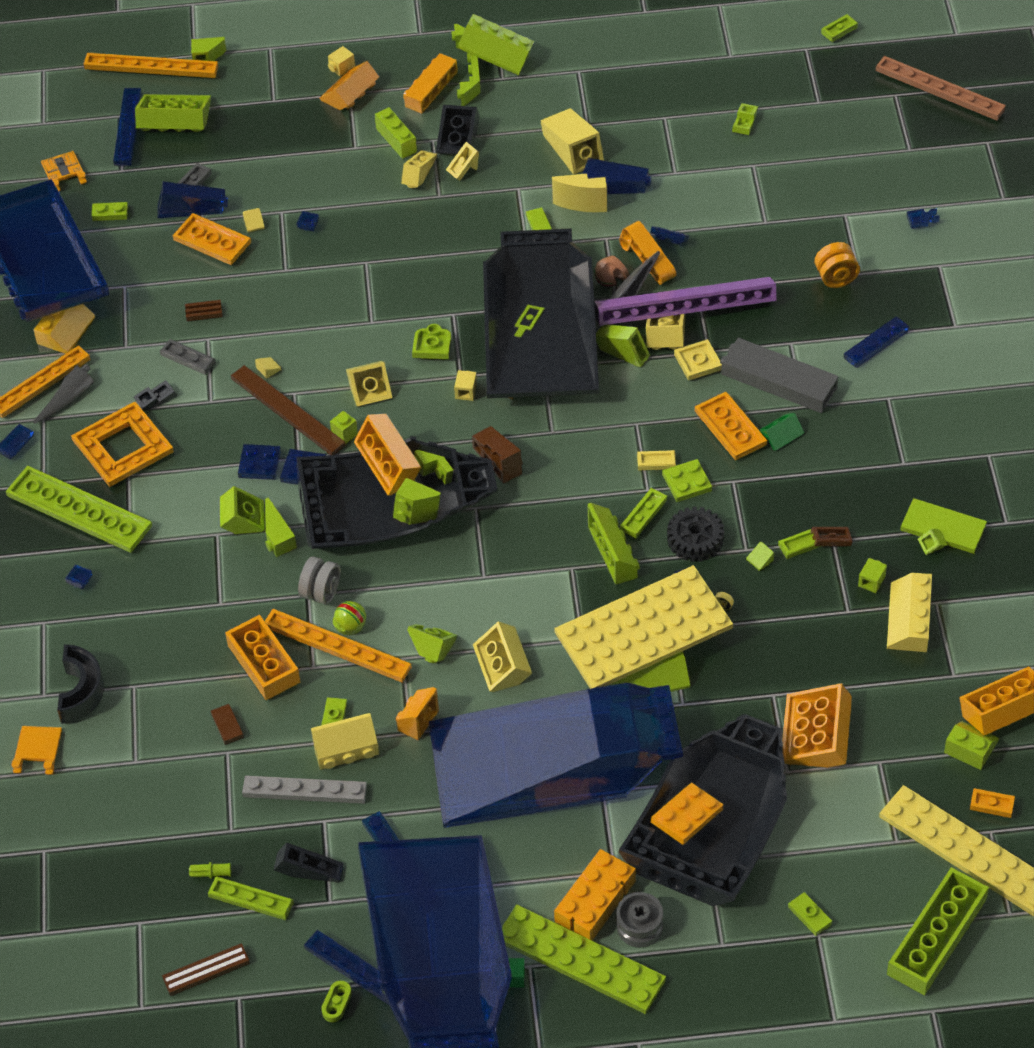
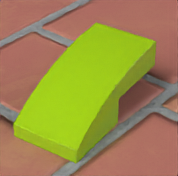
(745, 119)

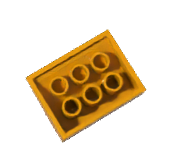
(817, 727)

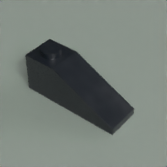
(307, 864)

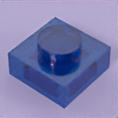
(307, 221)
(78, 576)

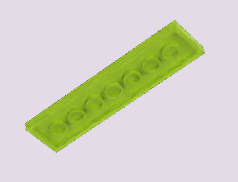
(79, 509)
(582, 959)

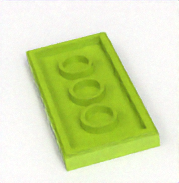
(957, 528)

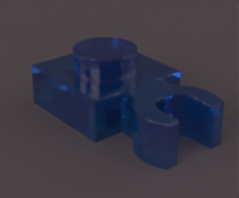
(920, 218)

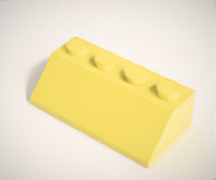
(909, 613)

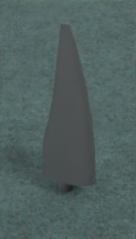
(634, 282)
(73, 386)

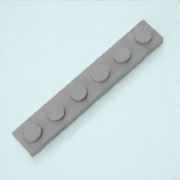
(304, 789)

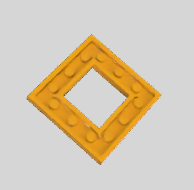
(112, 472)

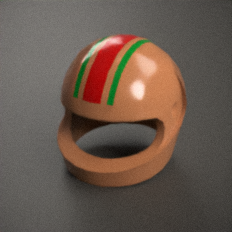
(608, 269)

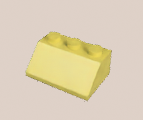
(502, 657)
(345, 741)

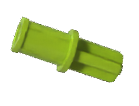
(210, 870)

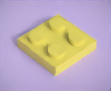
(698, 359)

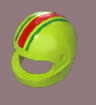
(349, 618)

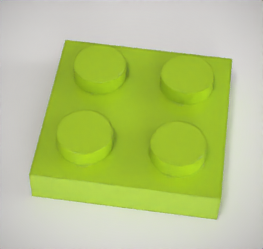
(687, 480)

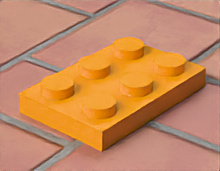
(687, 813)

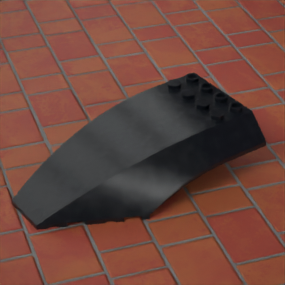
(350, 507)
(744, 772)

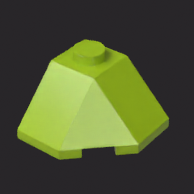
(431, 643)

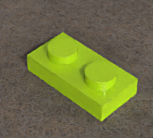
(839, 28)
(109, 211)

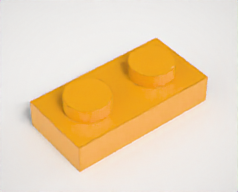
(992, 803)

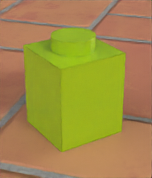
(344, 426)
(872, 575)

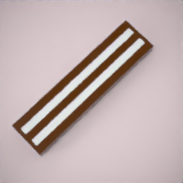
(205, 969)

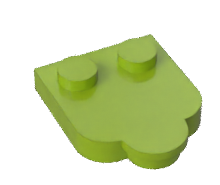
(432, 343)

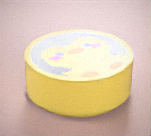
(725, 600)

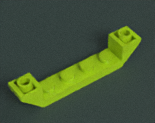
(469, 89)

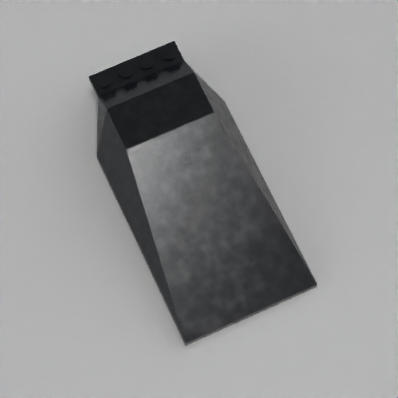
(561, 348)

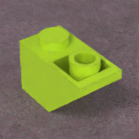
(208, 48)

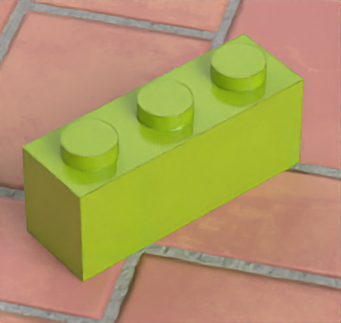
(395, 133)

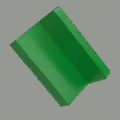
(782, 430)

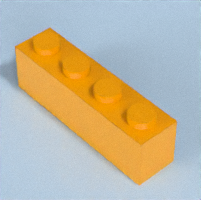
(430, 83)

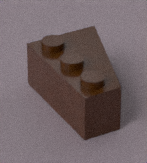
(503, 454)

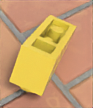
(417, 168)

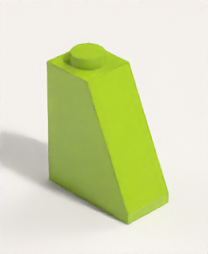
(623, 343)

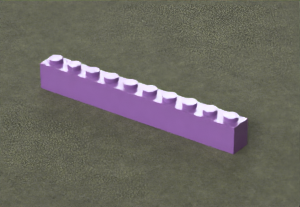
(685, 301)

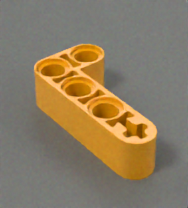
(639, 239)

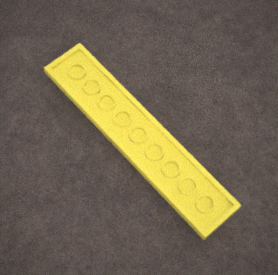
(962, 847)

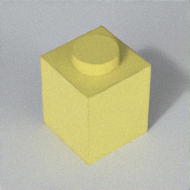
(341, 61)
(465, 385)

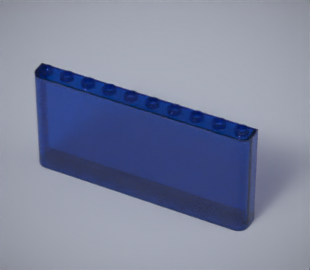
(45, 254)

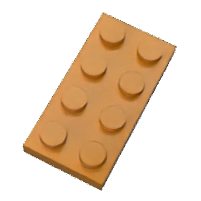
(211, 239)
(730, 425)

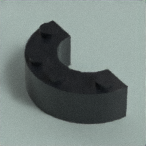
(88, 692)

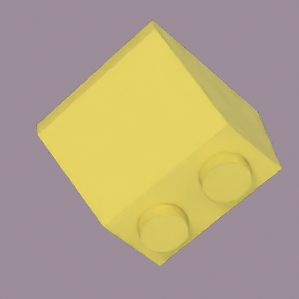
(369, 383)

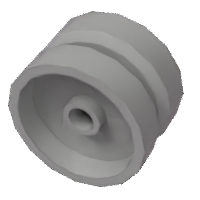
(319, 580)

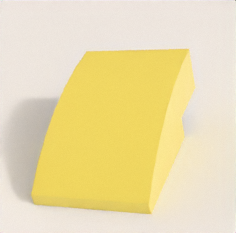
(580, 193)

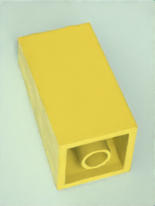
(572, 139)

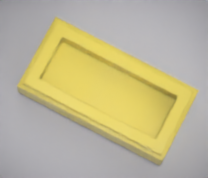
(656, 460)

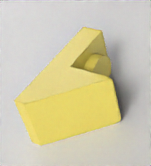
(466, 158)

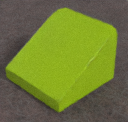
(932, 541)
(760, 556)

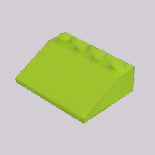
(172, 112)

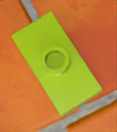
(334, 710)
(810, 914)

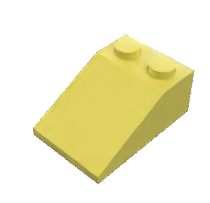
(665, 332)

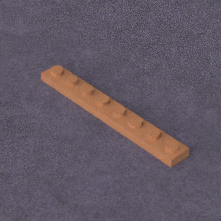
(940, 88)

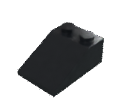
(456, 128)

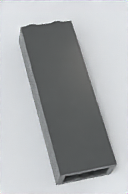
(779, 375)

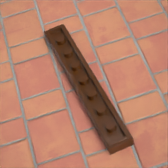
(288, 410)

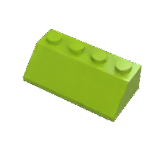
(495, 44)
(612, 544)
(669, 672)

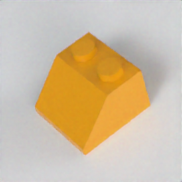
(418, 712)

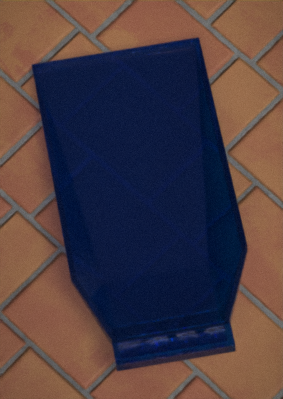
(551, 752)
(437, 939)

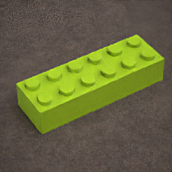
(937, 931)

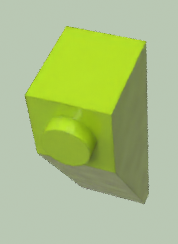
(279, 536)

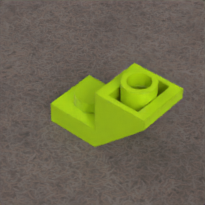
(434, 463)

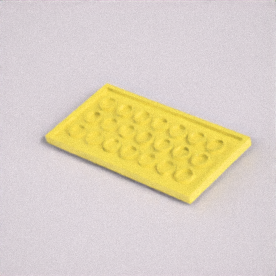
(643, 628)

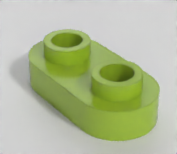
(336, 1003)

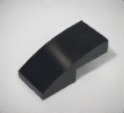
(151, 398)

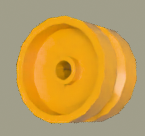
(837, 265)

